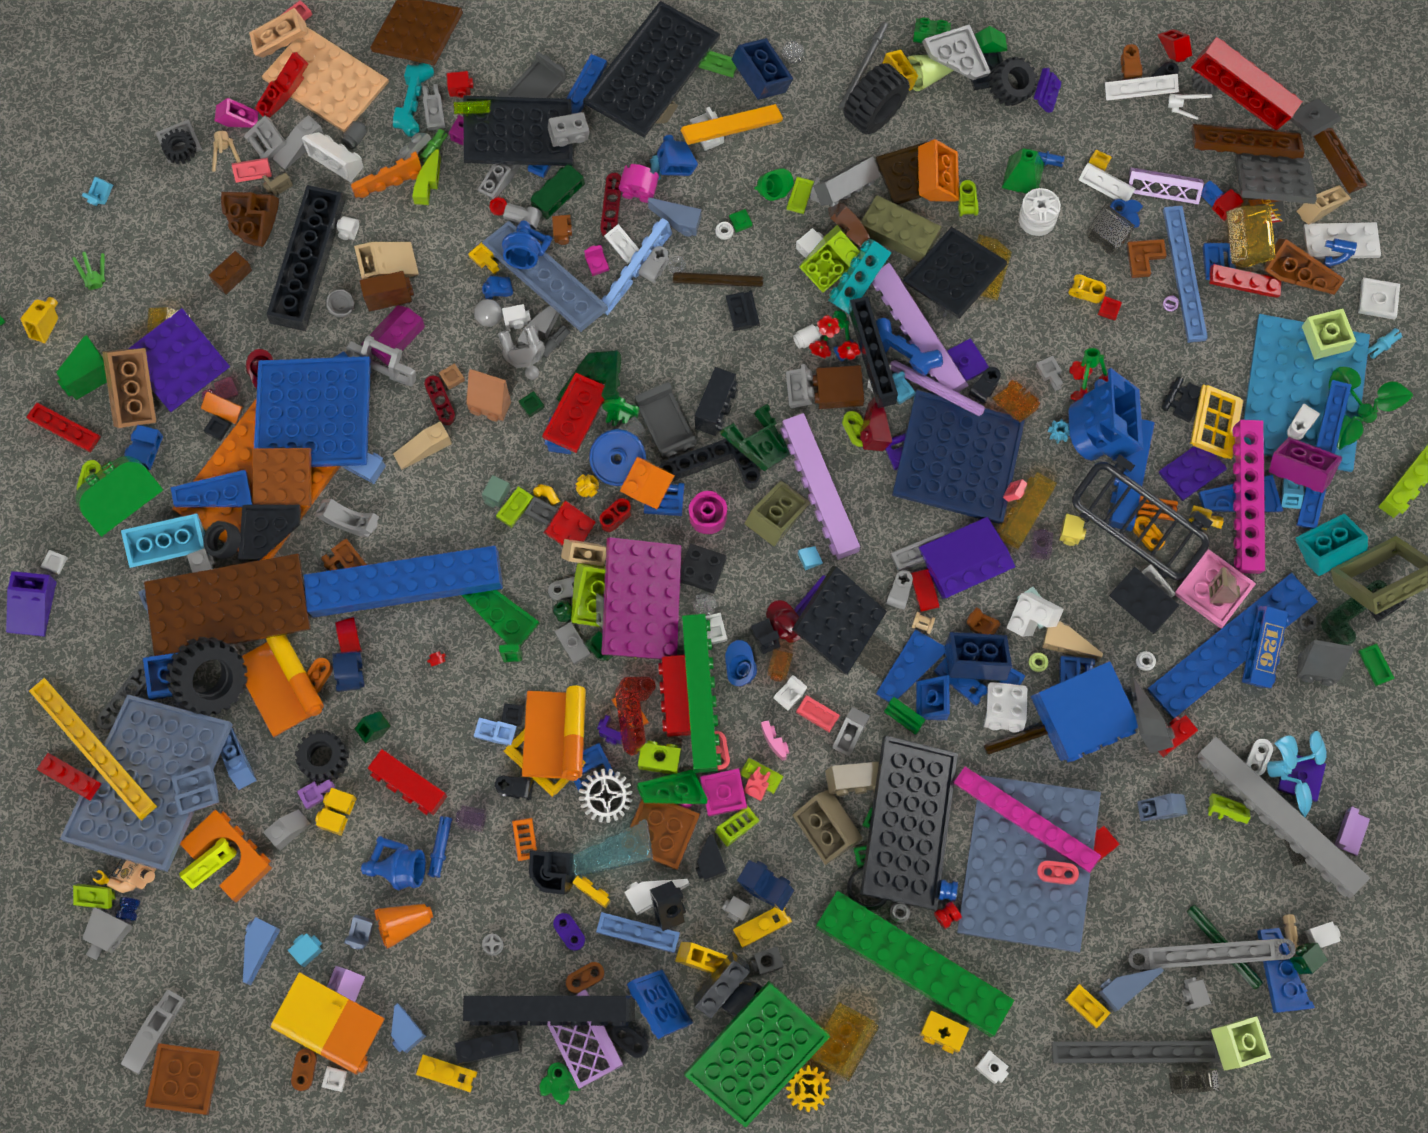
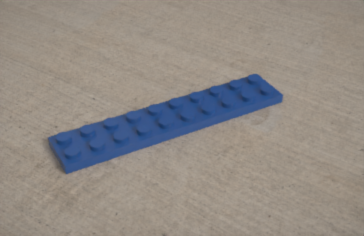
(1225, 649)

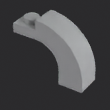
(348, 520)

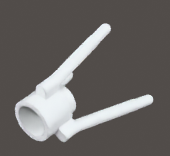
(1177, 101)

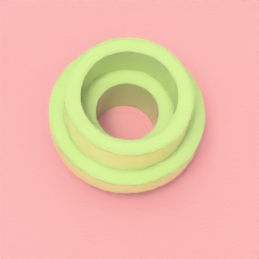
(1039, 656)

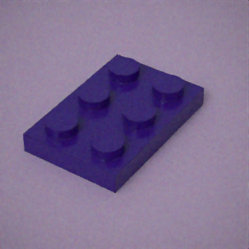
(1192, 471)

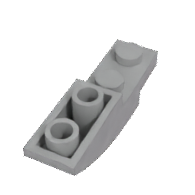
(497, 179)
(152, 1031)

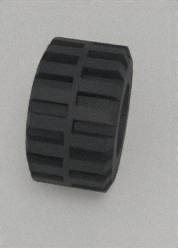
(1024, 75)
(329, 770)

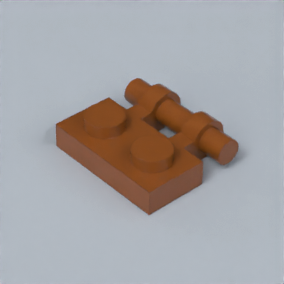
(345, 555)

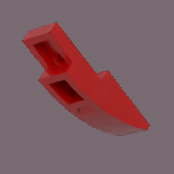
(283, 87)

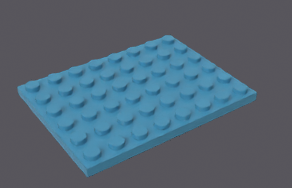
(1288, 376)

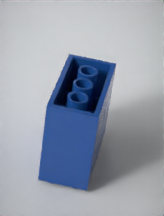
(1085, 712)

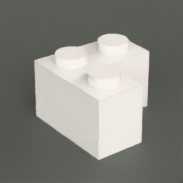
(1031, 611)

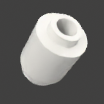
(806, 336)

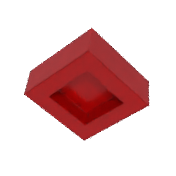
(1109, 308)

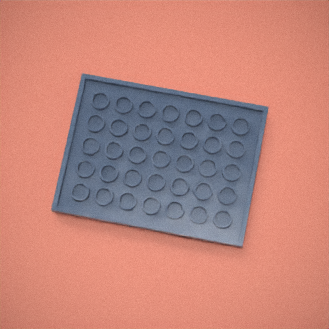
(153, 747)
(1002, 883)

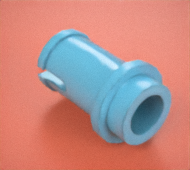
(655, 166)

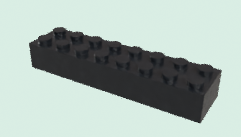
(305, 258)
(541, 1009)

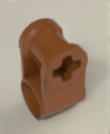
(1131, 62)

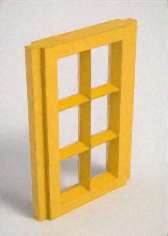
(1199, 423)
(517, 757)

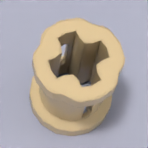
(916, 624)

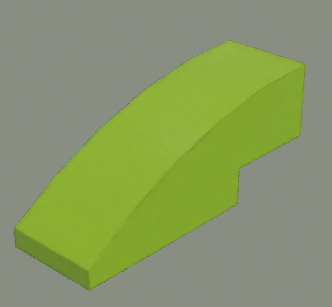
(427, 179)

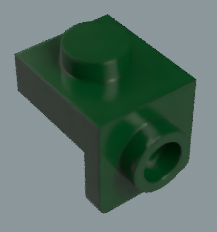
(594, 645)

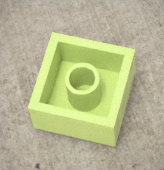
(1328, 334)
(1240, 1043)

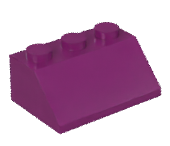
(396, 331)
(1304, 464)

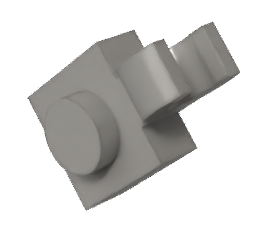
(1050, 370)

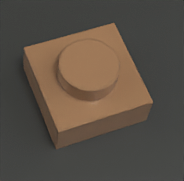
(451, 376)

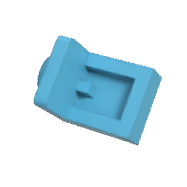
(98, 192)
(903, 388)

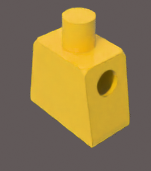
(40, 319)

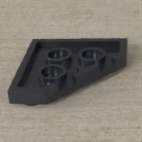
(265, 528)

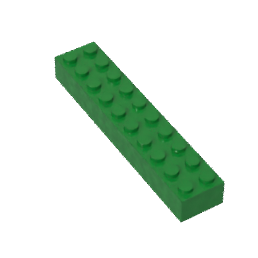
(915, 964)

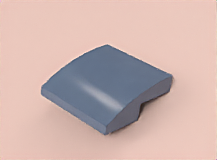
(195, 790)

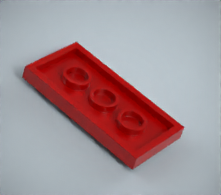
(575, 413)

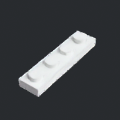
(1141, 87)

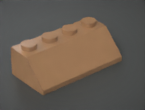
(129, 387)

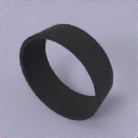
(851, 896)

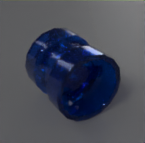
(128, 908)

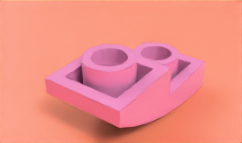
(777, 744)

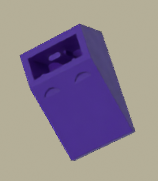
(29, 603)

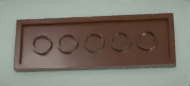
(1247, 141)

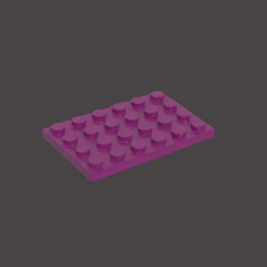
(641, 599)

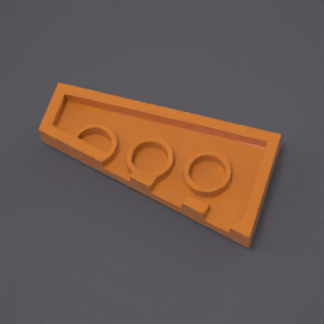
(388, 176)

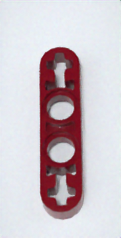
(610, 206)

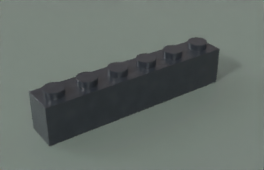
(873, 352)

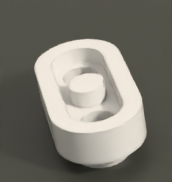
(1260, 759)

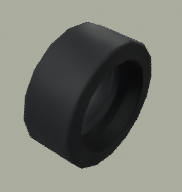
(232, 543)

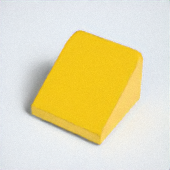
(1100, 160)

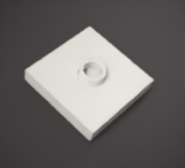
(1379, 298)

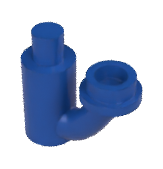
(1342, 246)

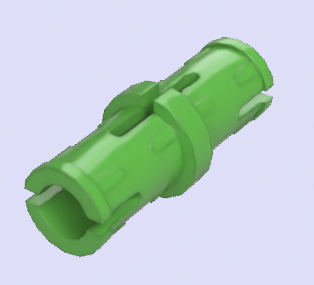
(433, 144)

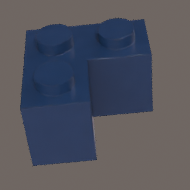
(764, 885)

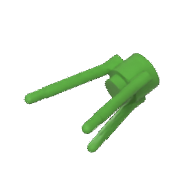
(93, 279)

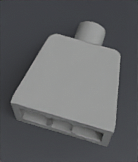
(104, 933)

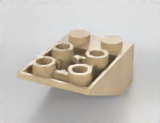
(386, 258)

